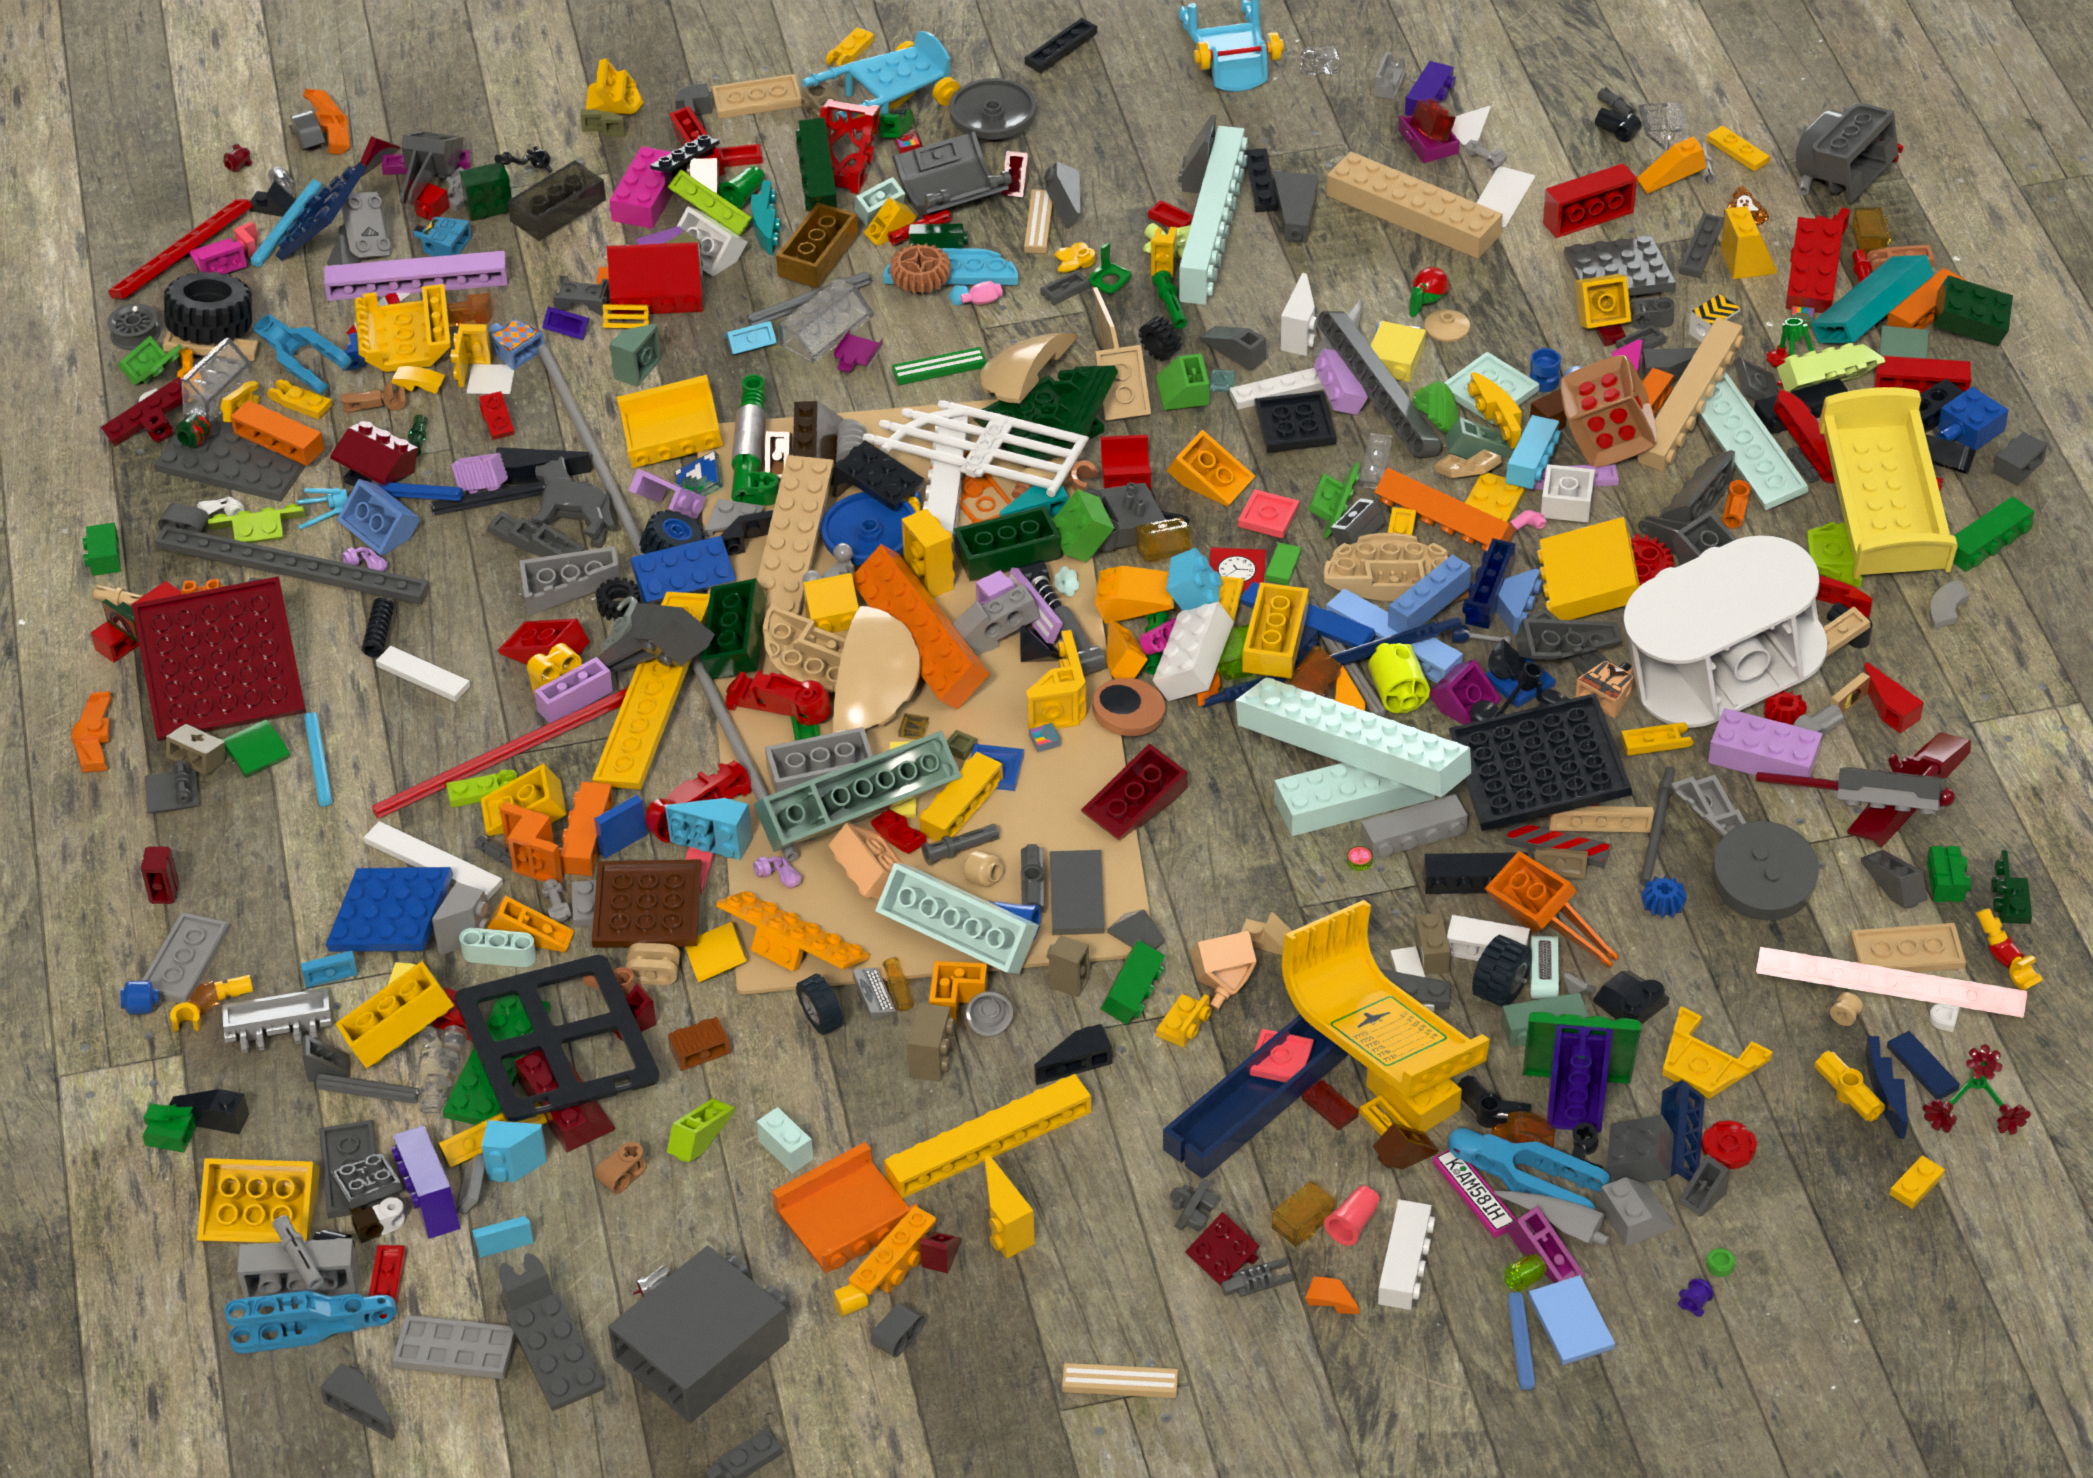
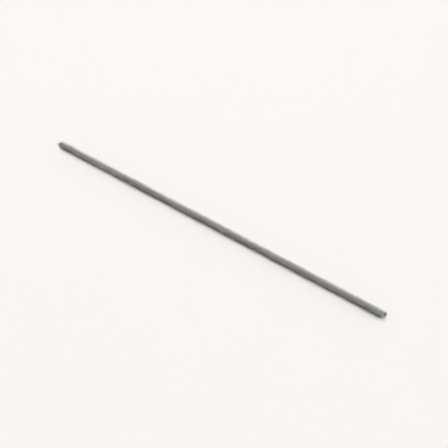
(634, 535)

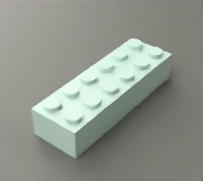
(1339, 796)
(957, 918)

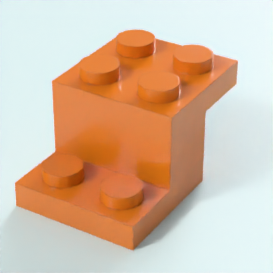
(531, 843)

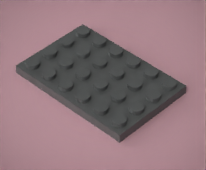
(231, 464)

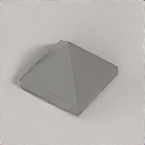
(1577, 985)

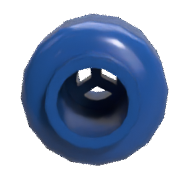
(138, 997)

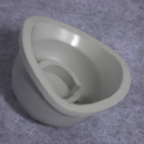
(989, 1013)

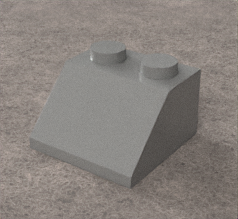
(461, 909)
(1633, 1211)

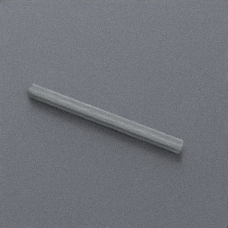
(1363, 686)

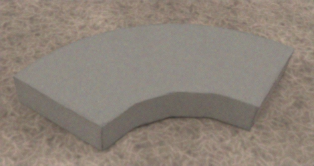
(455, 192)
(1945, 603)

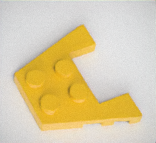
(1704, 1065)

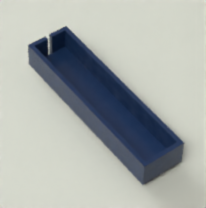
(1245, 1103)

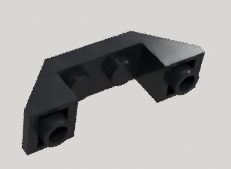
(746, 527)

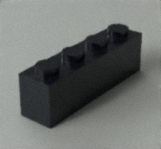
(1811, 395)
(1462, 871)

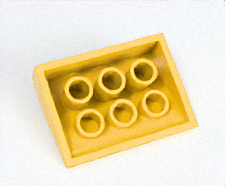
(248, 1195)

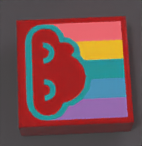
(907, 142)

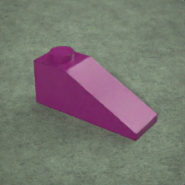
(1536, 1236)

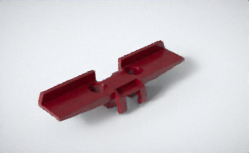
(1935, 759)

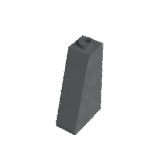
(1295, 203)

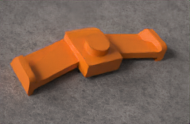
(330, 120)
(92, 731)

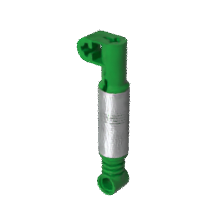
(748, 483)

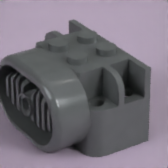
(1847, 148)

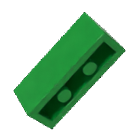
(1133, 983)

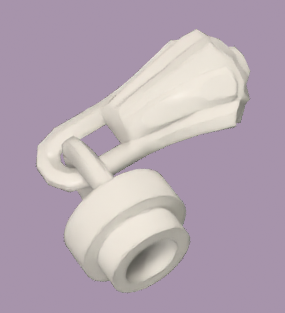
(231, 508)

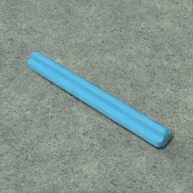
(318, 759)

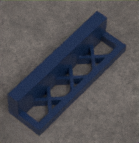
(1675, 1108)

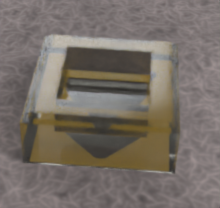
(913, 726)

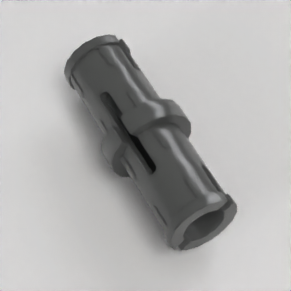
(1615, 102)

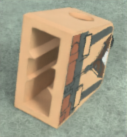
(1610, 683)

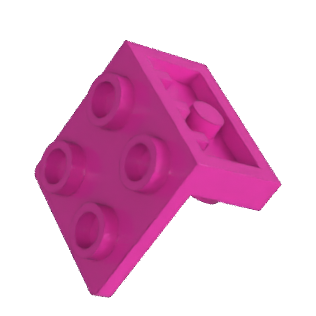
(219, 257)

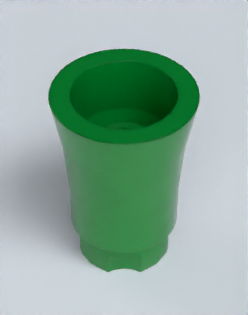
(742, 186)

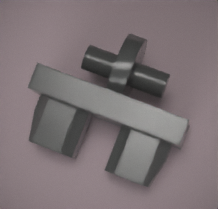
(1191, 1216)

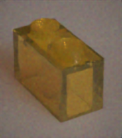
(1871, 229)
(1162, 539)
(1302, 1213)

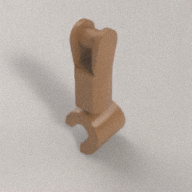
(374, 398)

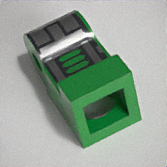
(896, 122)

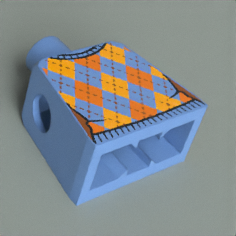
(515, 342)

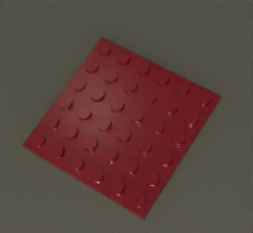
(218, 657)

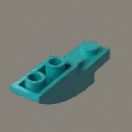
(764, 217)

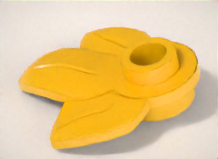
(1077, 256)

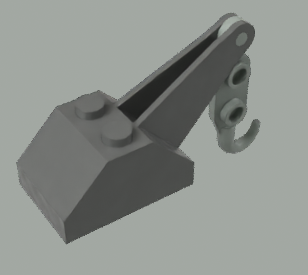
(653, 632)

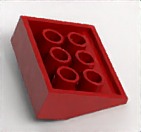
(656, 276)

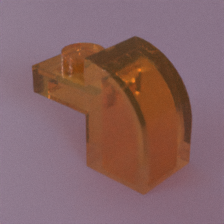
(1524, 1128)

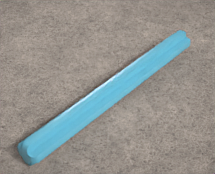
(282, 226)

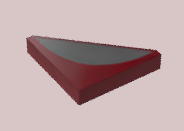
(373, 153)

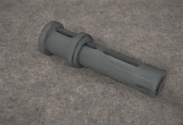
(950, 846)

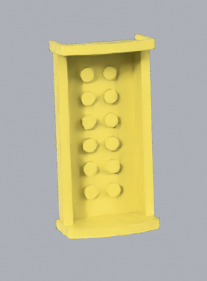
(1886, 481)

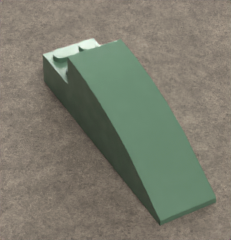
(856, 791)

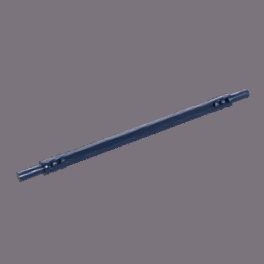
(1346, 657)

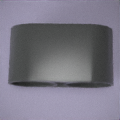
(184, 517)
(897, 1330)

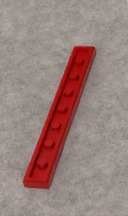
(179, 248)

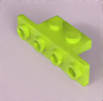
(257, 526)

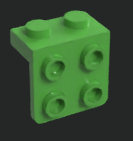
(147, 361)

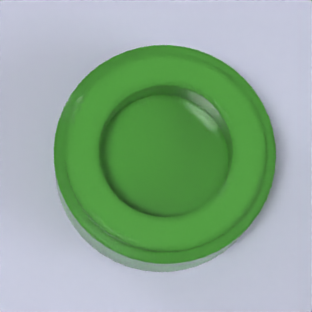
(1720, 1262)

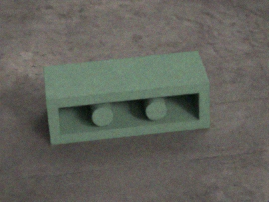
(1516, 1016)

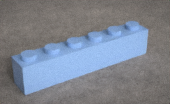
(1433, 655)

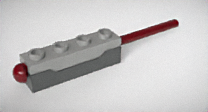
(1877, 787)

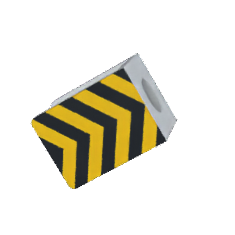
(1707, 314)

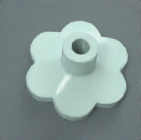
(1066, 581)

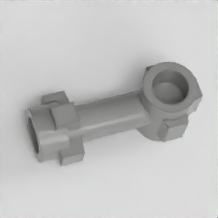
(1492, 159)
(559, 910)

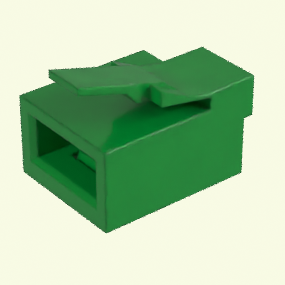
(168, 1127)

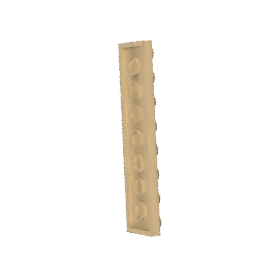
(794, 530)

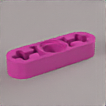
(1157, 635)

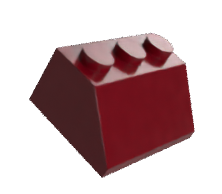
(375, 453)

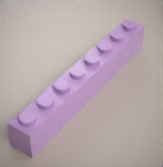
(411, 275)

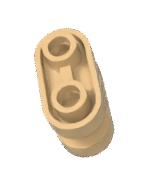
(653, 963)

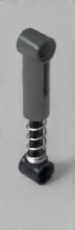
(1090, 656)

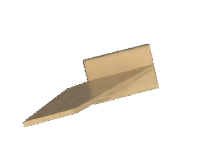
(1129, 389)

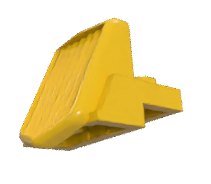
(613, 91)

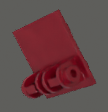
(1223, 1249)

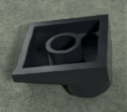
(1631, 997)

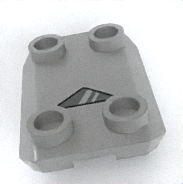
(365, 225)

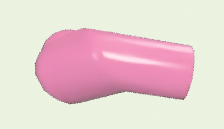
(1530, 518)

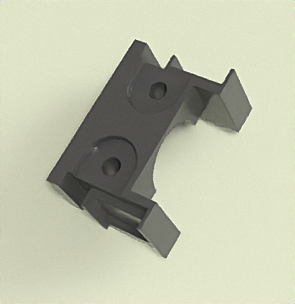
(590, 294)

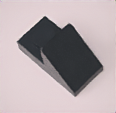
(273, 202)

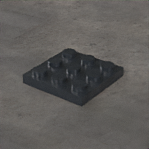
(1295, 421)

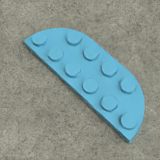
(973, 267)

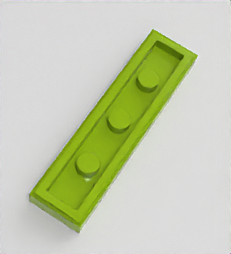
(710, 202)

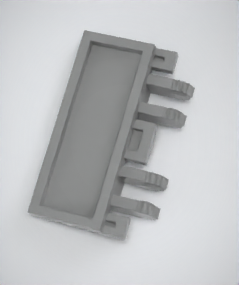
(276, 1016)

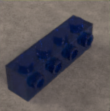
(1489, 578)

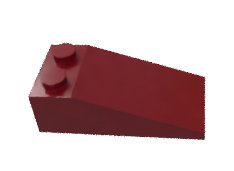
(1137, 793)

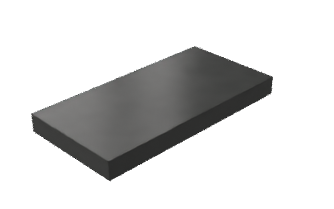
(1076, 892)
(344, 1146)

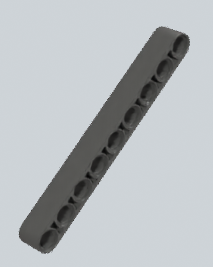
(1379, 384)

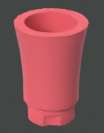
(1352, 1215)

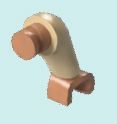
(1080, 470)

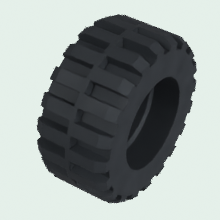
(207, 307)

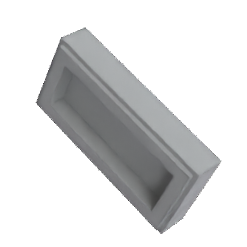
(471, 1184)

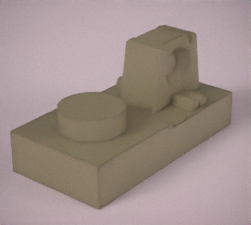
(1563, 861)

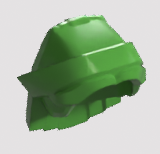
(1438, 403)

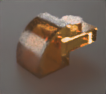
(473, 311)

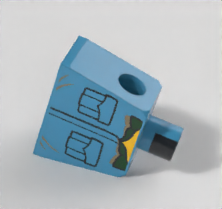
(444, 236)

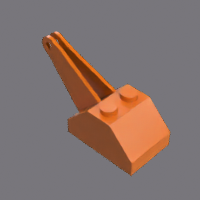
(1534, 898)

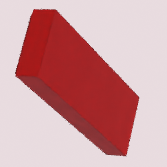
(388, 1272)

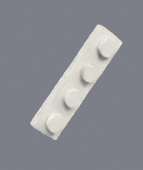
(1287, 384)

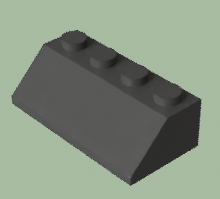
(1703, 489)

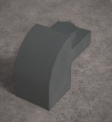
(695, 97)
(306, 129)

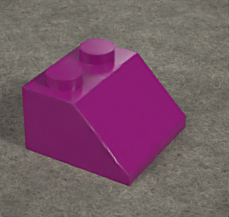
(1461, 689)

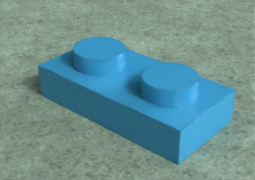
(329, 969)

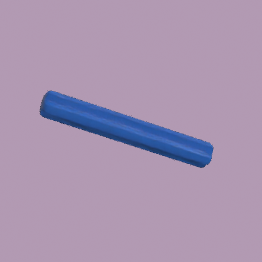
(423, 491)

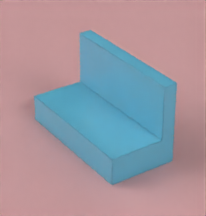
(750, 337)
(503, 1236)

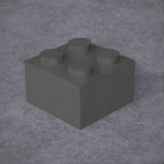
(1641, 1149)

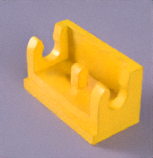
(1164, 251)

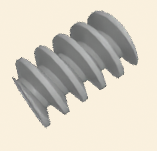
(849, 435)

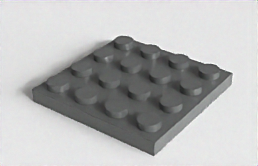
(1633, 257)

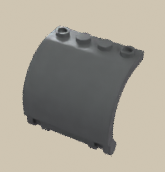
(947, 174)

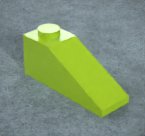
(697, 1129)

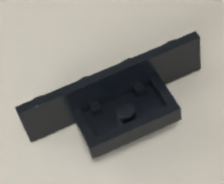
(681, 157)

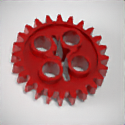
(1650, 557)

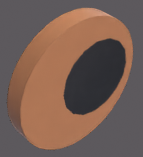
(1128, 706)

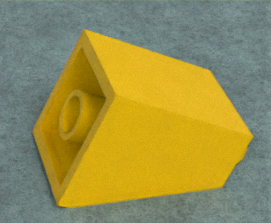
(1744, 245)

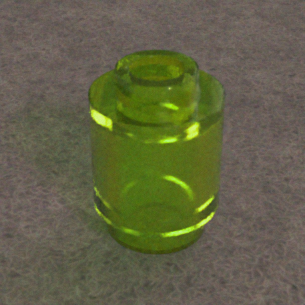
(1524, 1272)

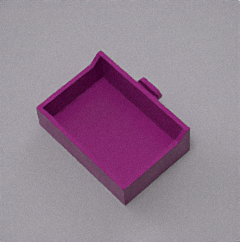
(1424, 147)

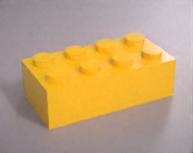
(1275, 630)
(394, 1015)

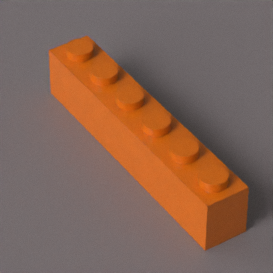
(1442, 510)

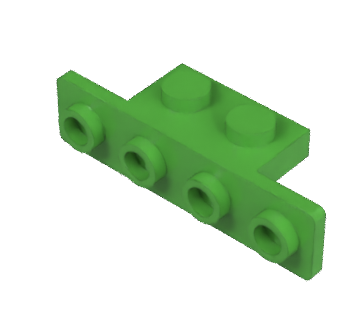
(1331, 497)

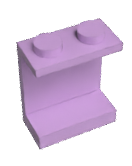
(654, 488)

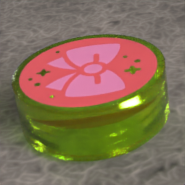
(1359, 858)

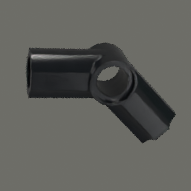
(1487, 1106)

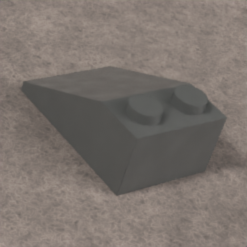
(1196, 161)

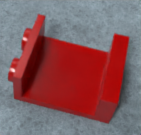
(1125, 460)

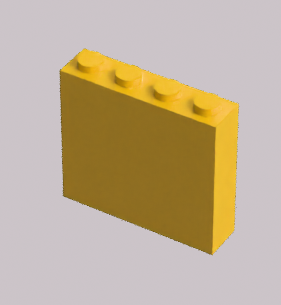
(1588, 569)

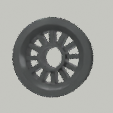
(132, 325)

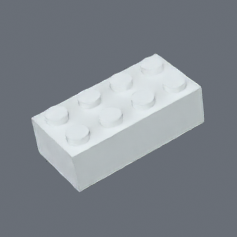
(1193, 651)

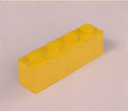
(961, 797)

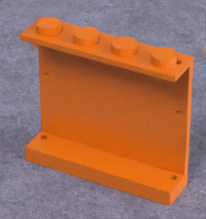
(840, 1208)

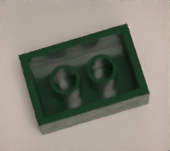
(1973, 310)

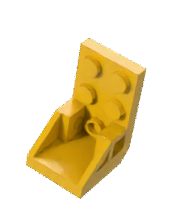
(1061, 692)

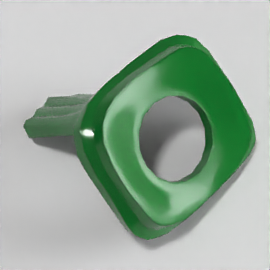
(1106, 269)

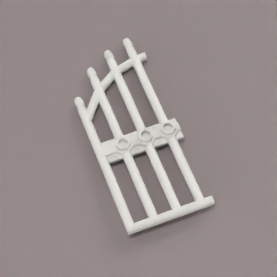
(986, 446)

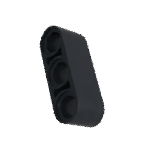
(1950, 454)

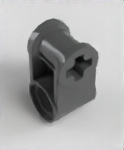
(1654, 311)

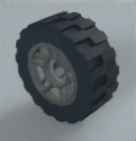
(819, 1004)

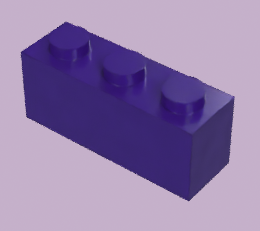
(1432, 83)

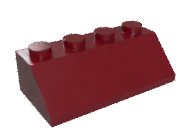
(570, 1125)

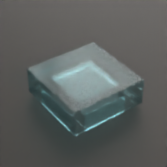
(1222, 380)

